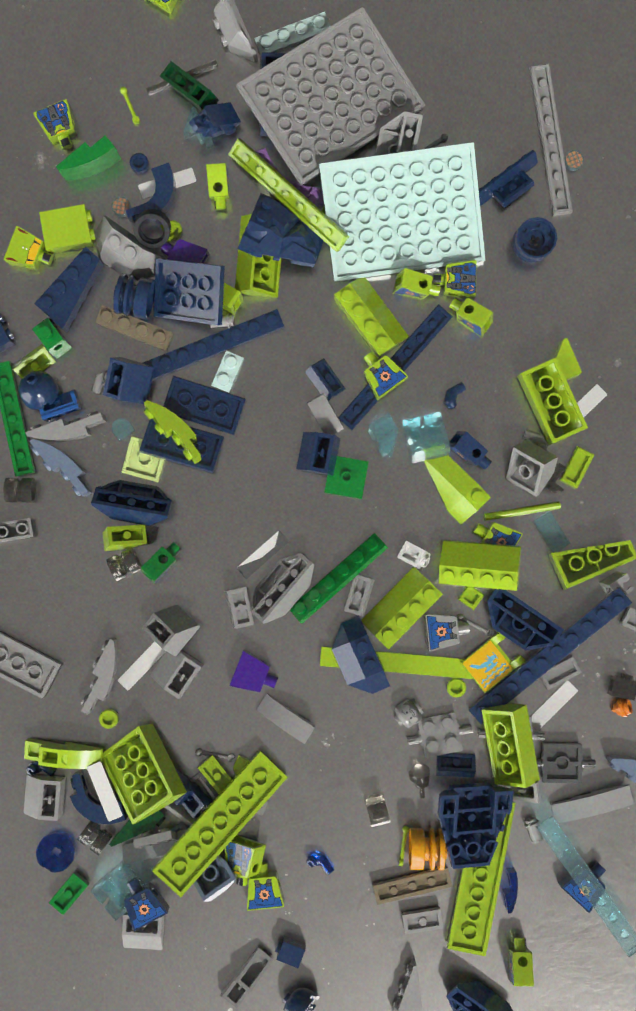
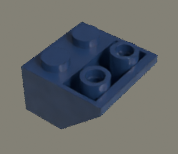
(128, 380)
(318, 453)

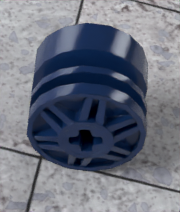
(535, 229)
(129, 296)

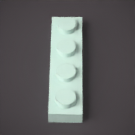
(292, 34)

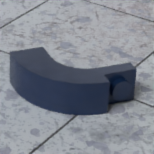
(163, 195)
(88, 805)

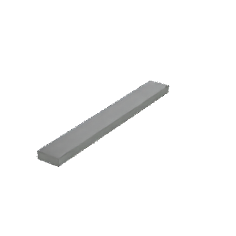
(550, 139)

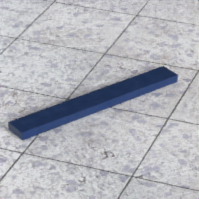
(403, 359)

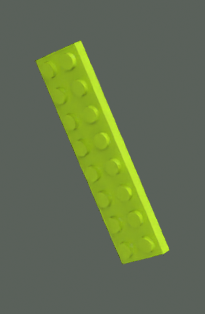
(219, 824)
(477, 899)

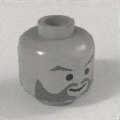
(408, 713)

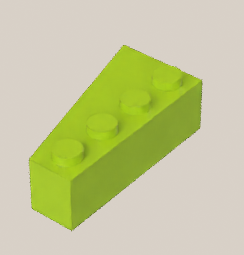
(586, 563)

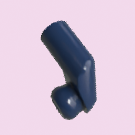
(451, 395)

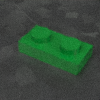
(69, 893)

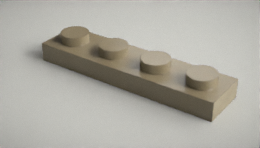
(134, 328)
(412, 885)

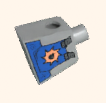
(443, 630)

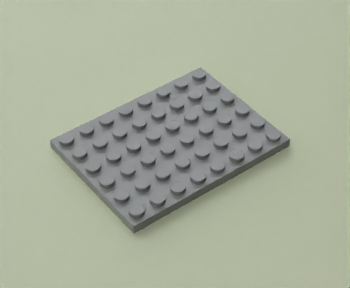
(329, 95)

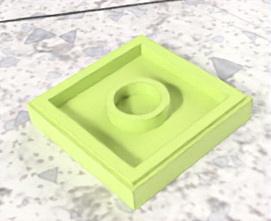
(141, 464)

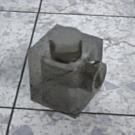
(622, 686)

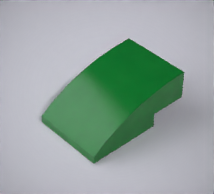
(88, 160)

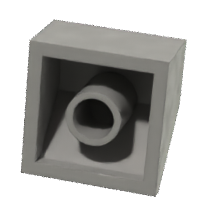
(531, 467)

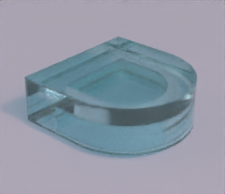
(122, 428)

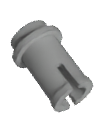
(227, 321)
(530, 824)

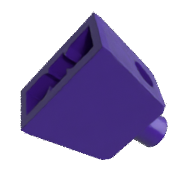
(185, 251)
(252, 673)

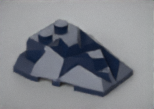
(280, 234)
(472, 820)

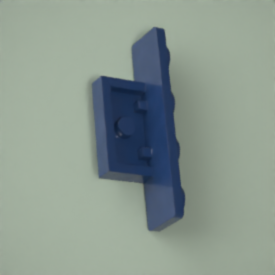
(511, 182)

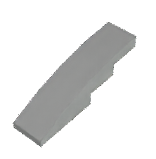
(593, 804)

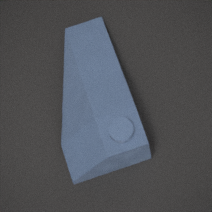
(215, 878)

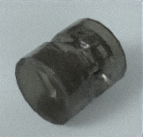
(19, 490)
(124, 564)
(101, 840)

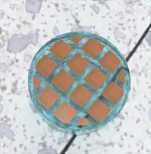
(574, 160)
(119, 206)

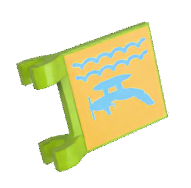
(490, 663)

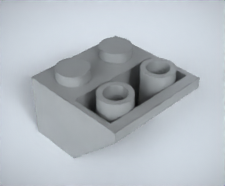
(171, 628)
(176, 673)
(44, 797)
(146, 937)

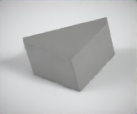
(528, 794)

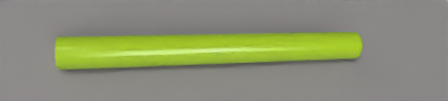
(522, 511)

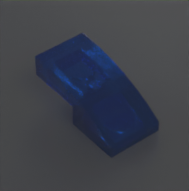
(510, 893)

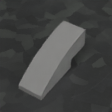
(286, 718)
(246, 978)

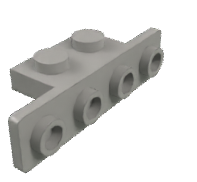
(150, 846)

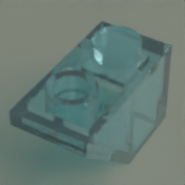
(385, 433)

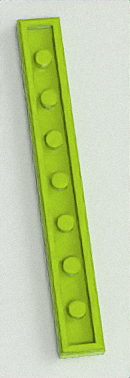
(288, 195)
(408, 663)

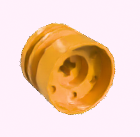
(426, 849)

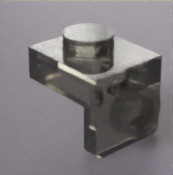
(551, 485)
(377, 810)

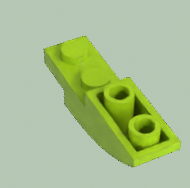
(170, 424)
(62, 755)

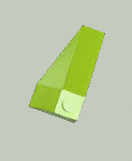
(458, 490)

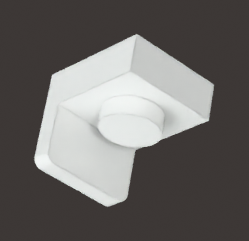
(414, 555)

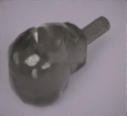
(420, 776)

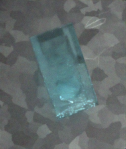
(188, 132)

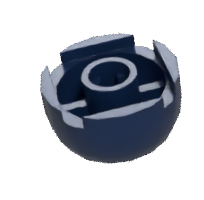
(38, 389)
(300, 1000)

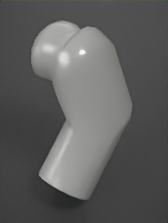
(99, 381)
(536, 438)

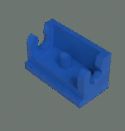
(63, 405)

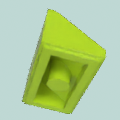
(36, 360)

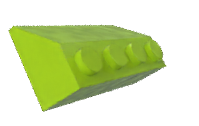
(254, 274)
(370, 317)
(552, 401)
(480, 565)
(401, 608)
(511, 745)

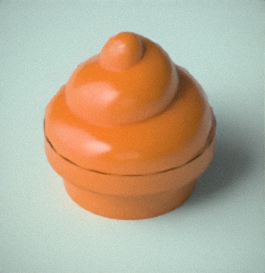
(622, 707)

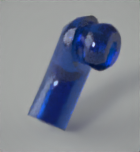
(320, 860)

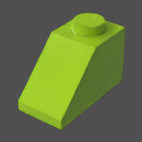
(567, 360)
(124, 537)

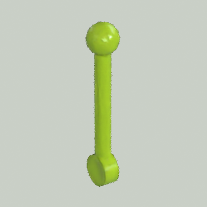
(136, 120)
(405, 829)

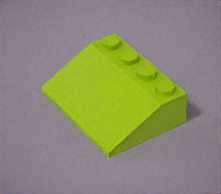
(142, 773)

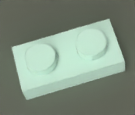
(227, 372)

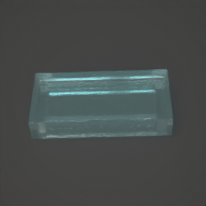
(551, 532)

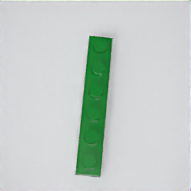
(14, 422)
(338, 578)

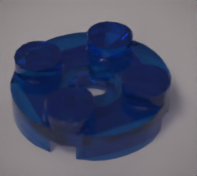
(49, 860)

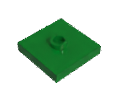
(348, 478)

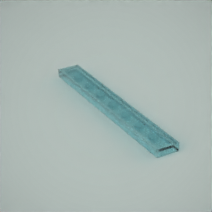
(589, 884)

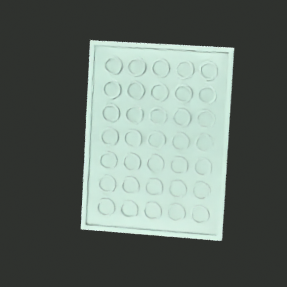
(404, 210)

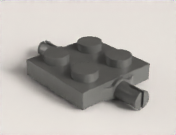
(563, 763)

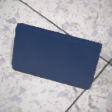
(325, 379)
(456, 765)

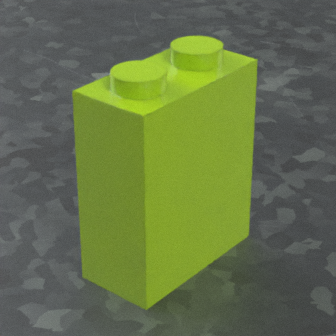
(67, 228)

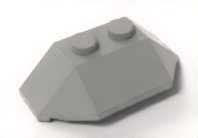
(233, 30)
(399, 134)
(123, 252)
(282, 587)

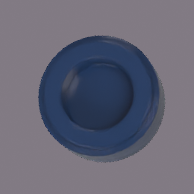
(139, 163)

